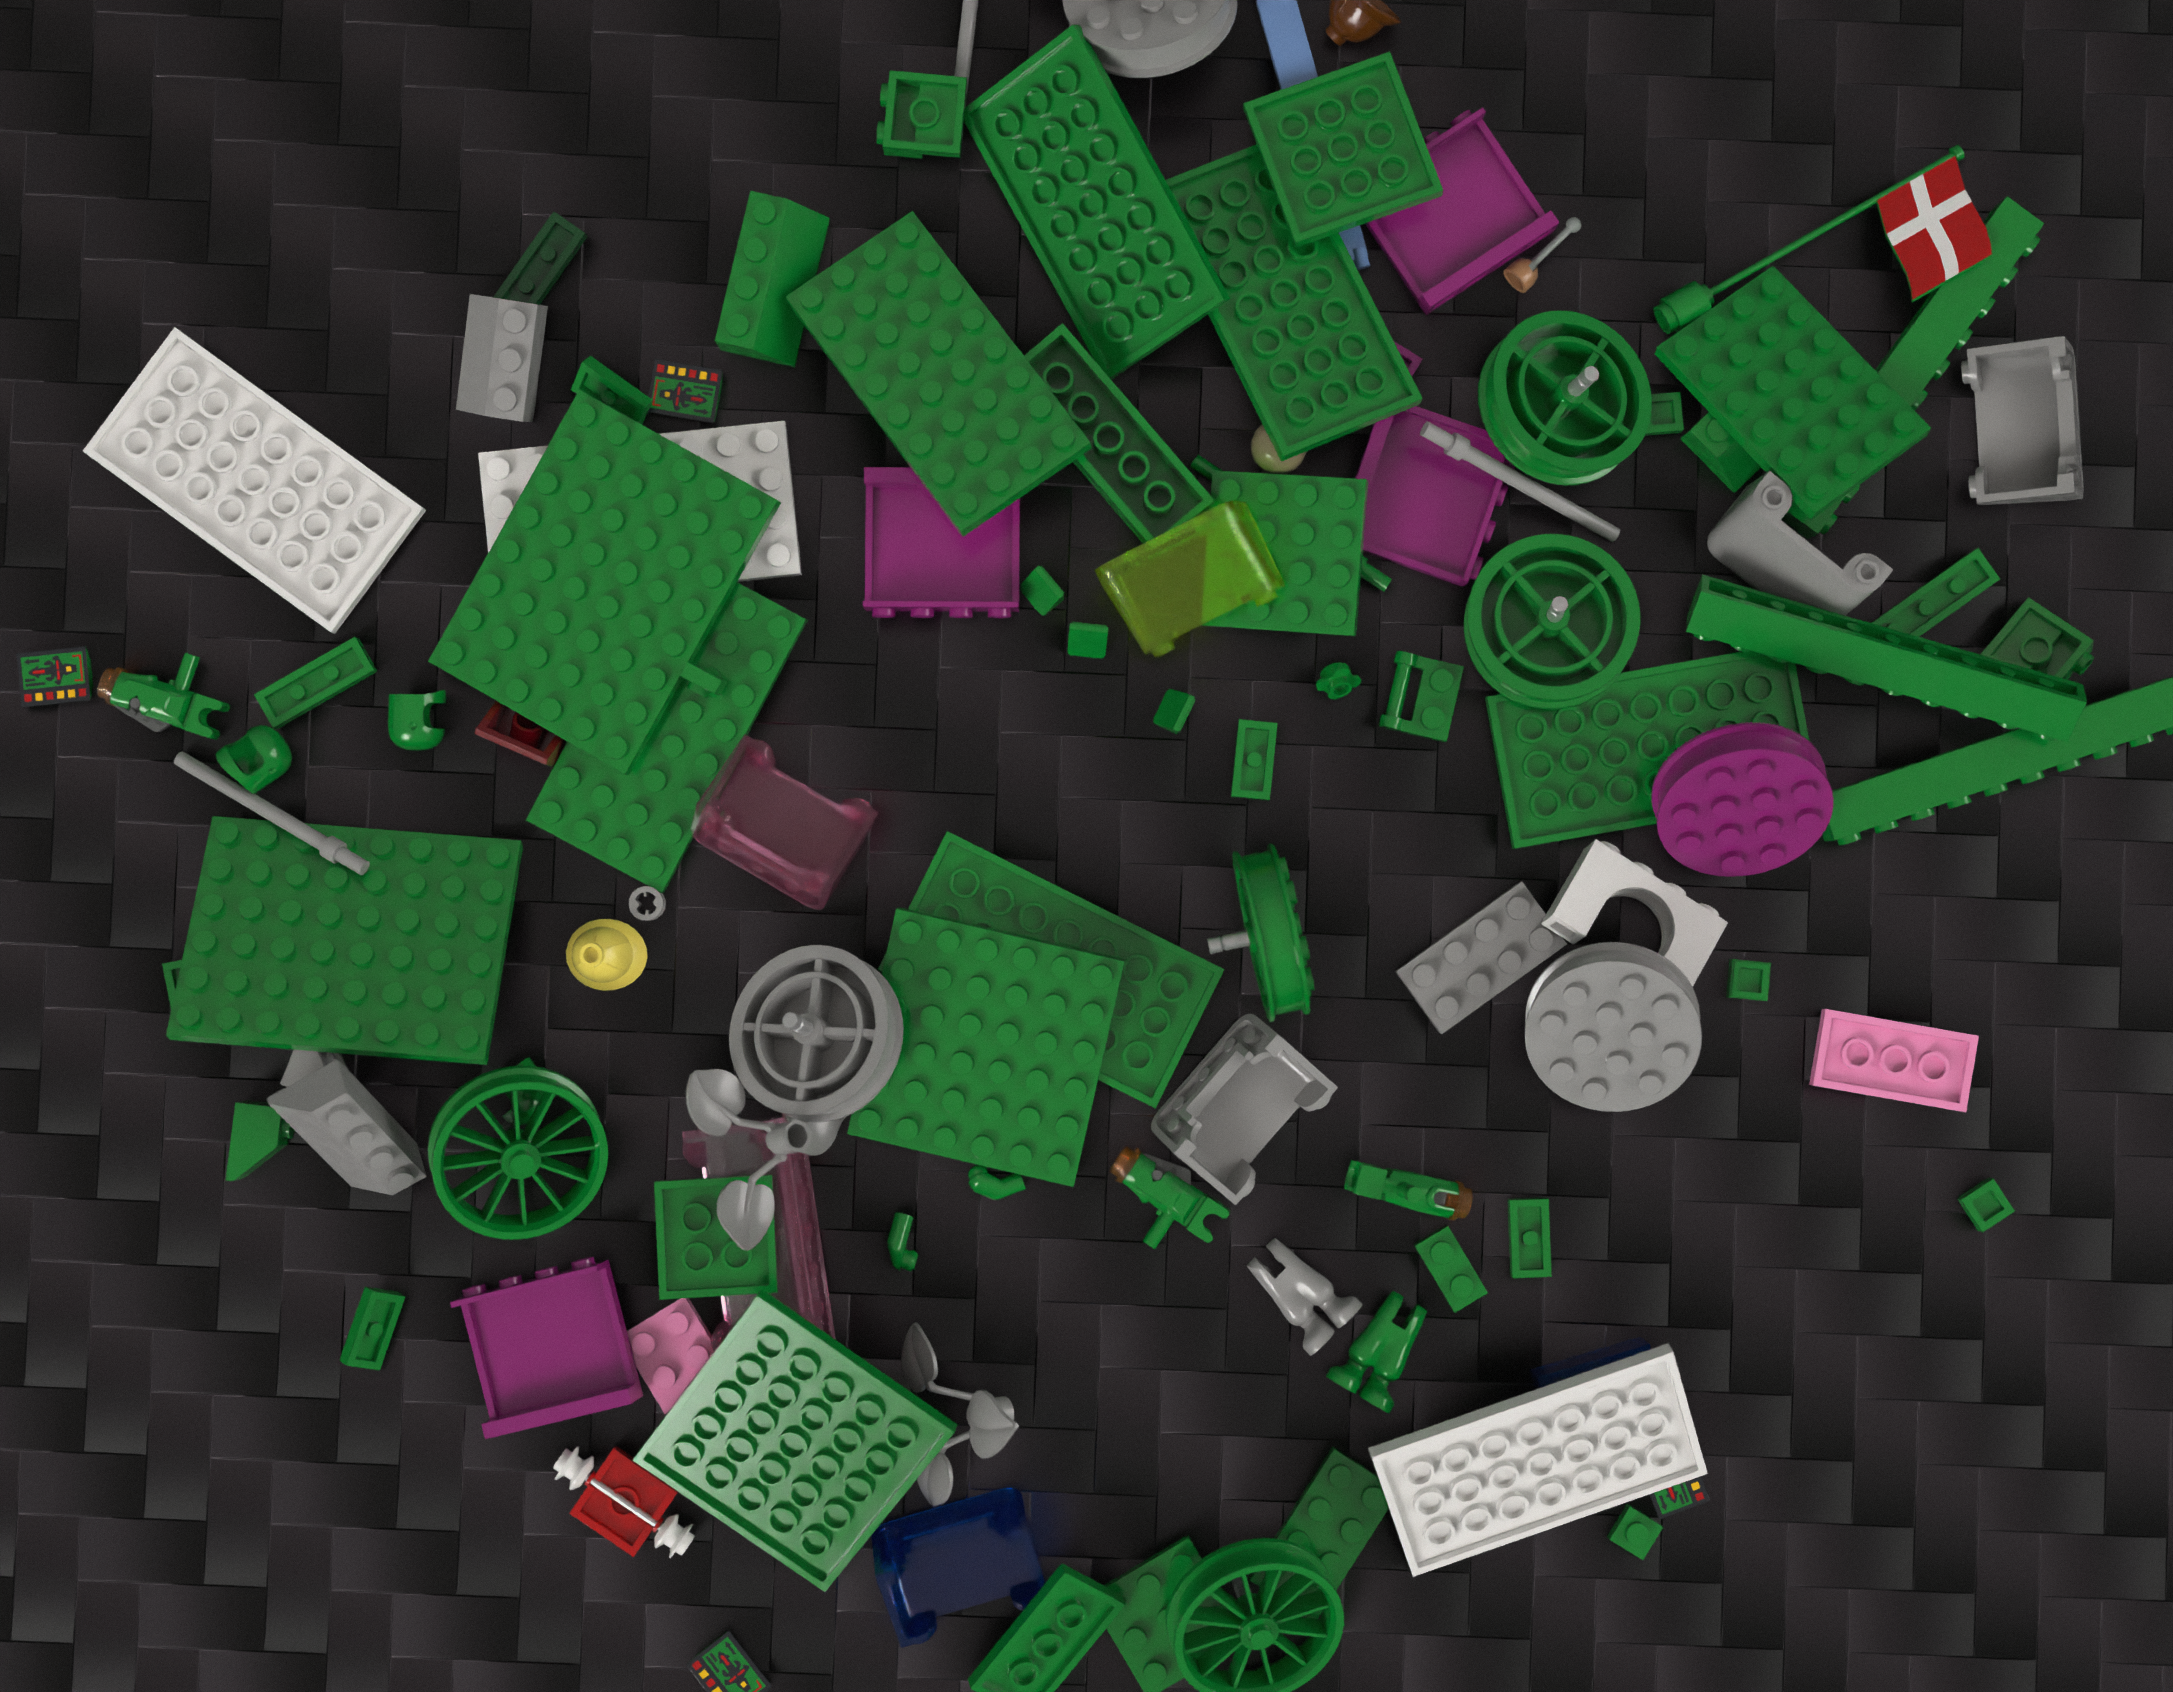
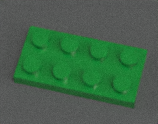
(1333, 1518)
(1049, 1635)

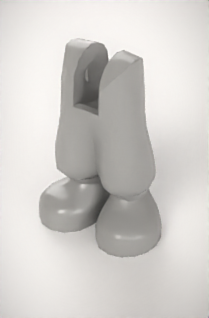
(1299, 1290)

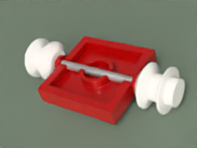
(623, 1501)

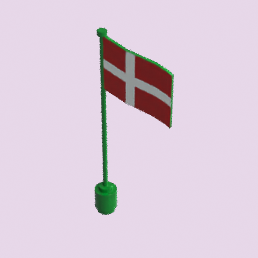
(1923, 219)

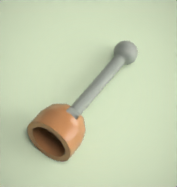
(1524, 272)

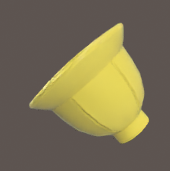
(606, 954)

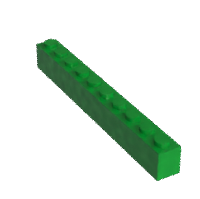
(1942, 325)
(1885, 659)
(1995, 761)

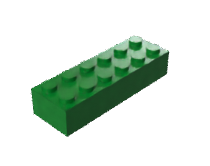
(1127, 456)

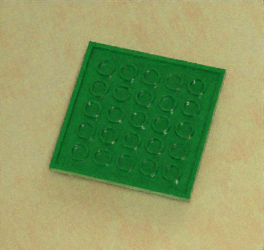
(993, 1047)
(794, 1441)

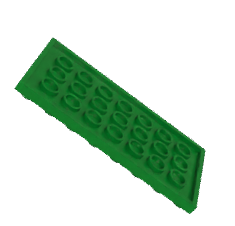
(1093, 203)
(1295, 316)
(938, 373)
(1597, 761)
(647, 816)
(1160, 983)

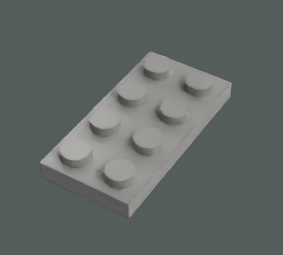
(1480, 957)

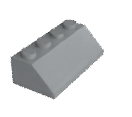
(350, 1130)

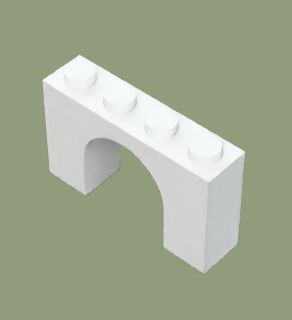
(1602, 873)

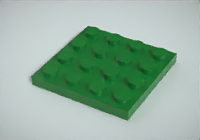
(1343, 149)
(1316, 543)

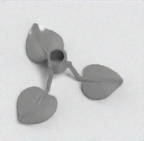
(744, 1208)
(987, 1415)

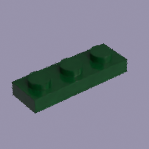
(542, 261)

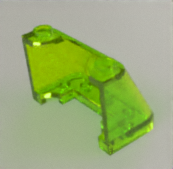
(1191, 576)

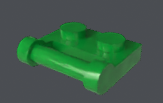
(1433, 700)

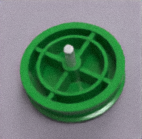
(1564, 398)
(1551, 621)
(1270, 932)

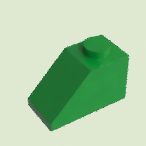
(1720, 452)
(255, 1137)

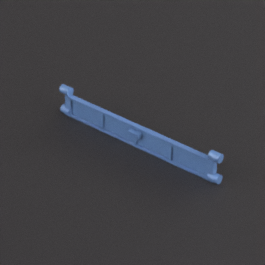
(1293, 66)

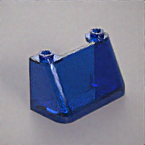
(956, 1561)

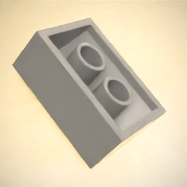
(501, 358)

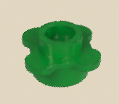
(1337, 680)

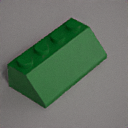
(774, 256)

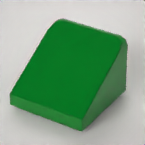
(1042, 591)
(1087, 640)
(1174, 710)

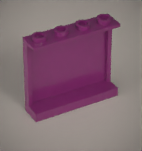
(1473, 227)
(1425, 504)
(922, 560)
(550, 1346)

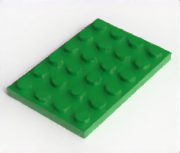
(1792, 391)

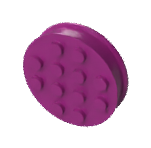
(1741, 799)

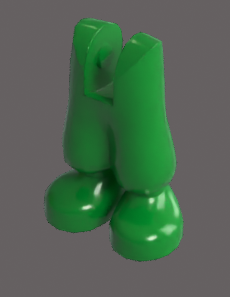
(1384, 1348)

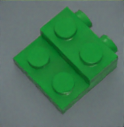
(922, 115)
(2041, 643)

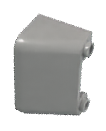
(2025, 422)
(1780, 561)
(1238, 1104)

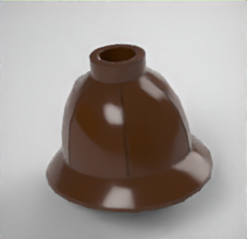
(1358, 19)

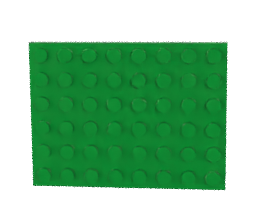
(604, 582)
(344, 960)

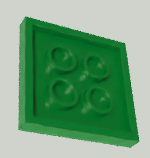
(697, 1252)
(1141, 1624)

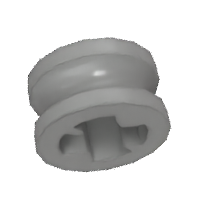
(635, 904)

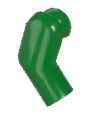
(993, 1187)
(897, 1243)

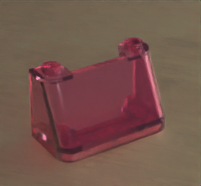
(780, 825)

